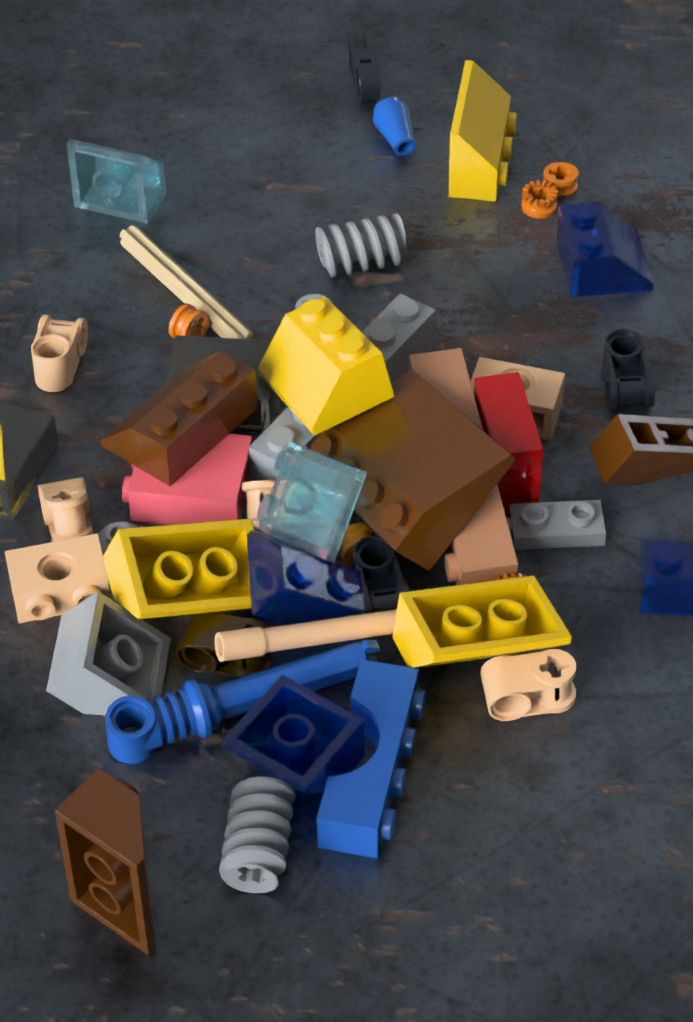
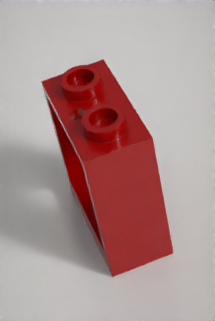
(510, 423)

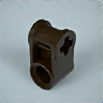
(198, 650)

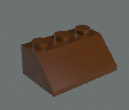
(186, 417)
(108, 857)

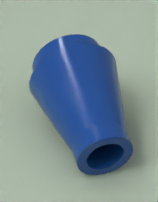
(395, 124)

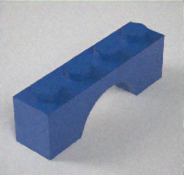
(358, 804)

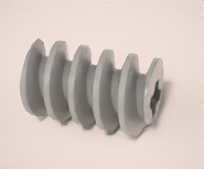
(361, 243)
(257, 834)

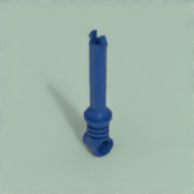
(203, 707)

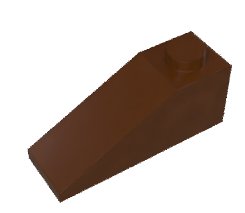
(643, 449)

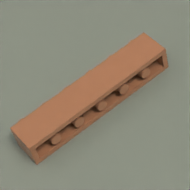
(484, 543)

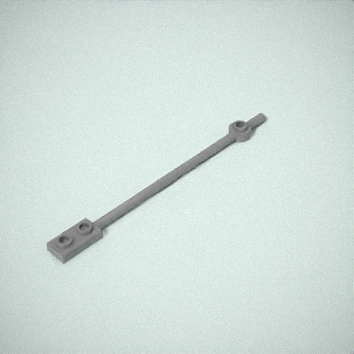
(530, 525)

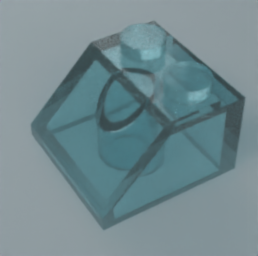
(115, 181)
(310, 500)

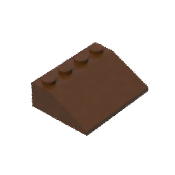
(422, 467)

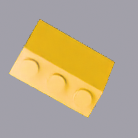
(480, 137)
(324, 366)
(180, 568)
(476, 622)

